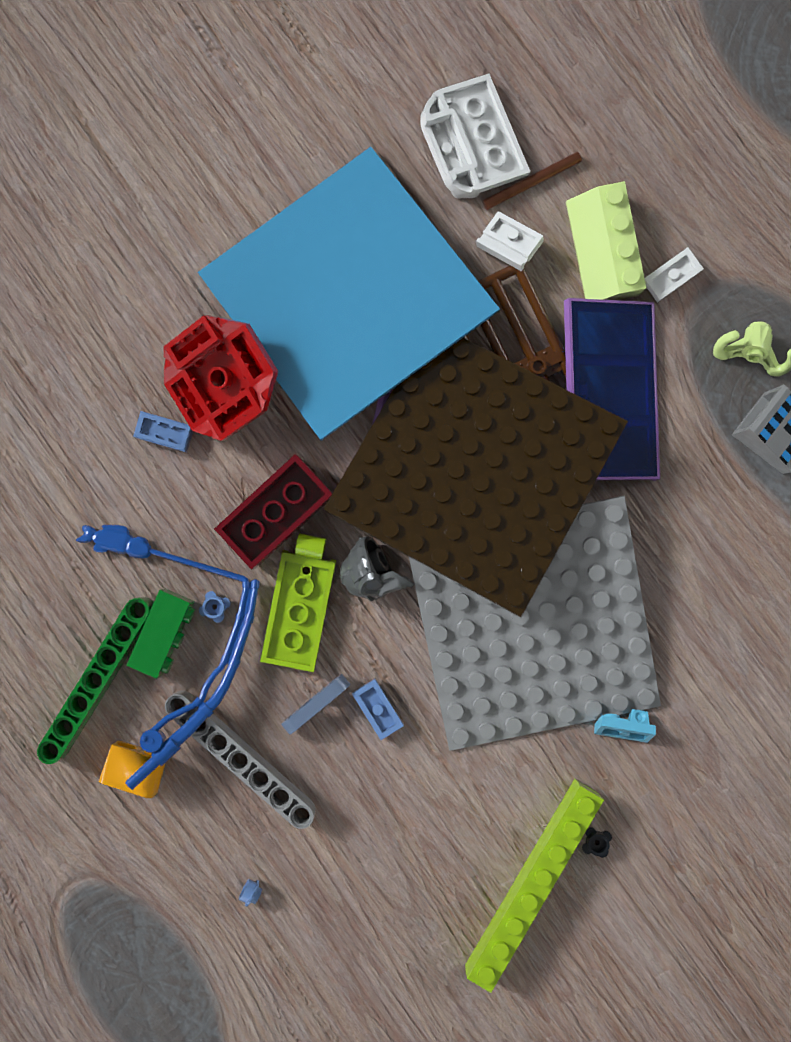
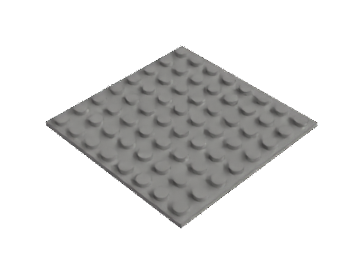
(566, 659)

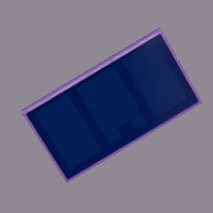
(615, 367)

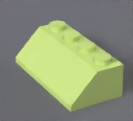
(606, 243)

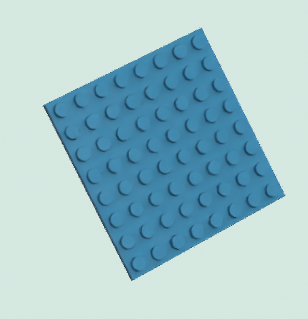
(349, 292)

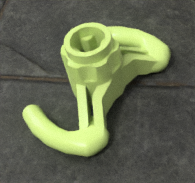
(754, 347)

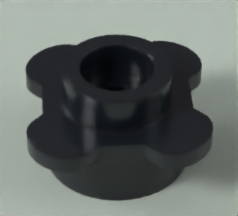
(602, 848)

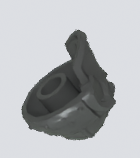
(369, 573)

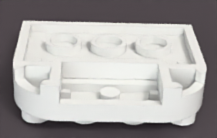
(472, 138)

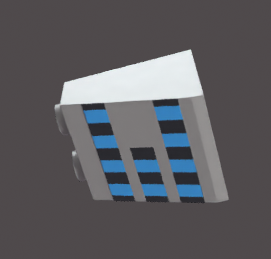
(768, 428)

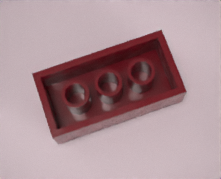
(274, 512)

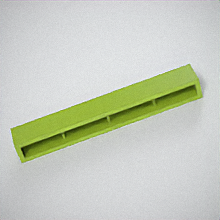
(533, 885)

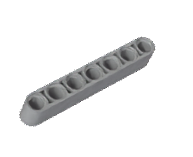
(246, 772)

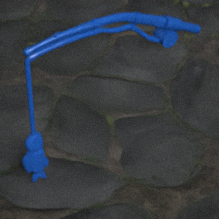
(118, 540)

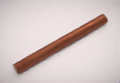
(532, 180)

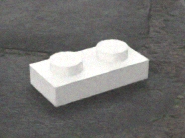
(672, 274)

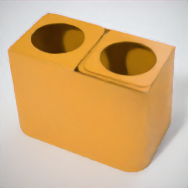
(123, 762)

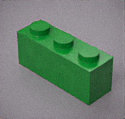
(161, 633)

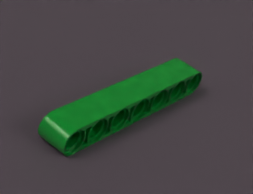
(86, 688)

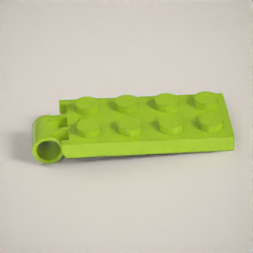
(299, 606)

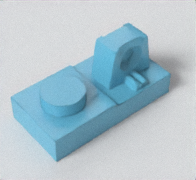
(634, 728)

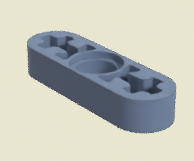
(315, 704)

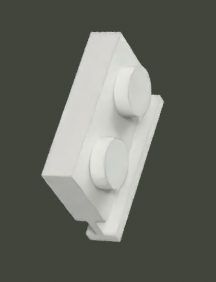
(509, 241)

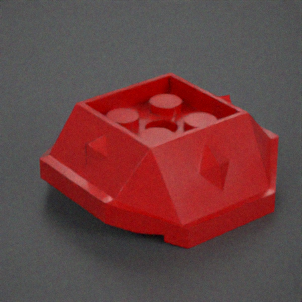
(195, 369)

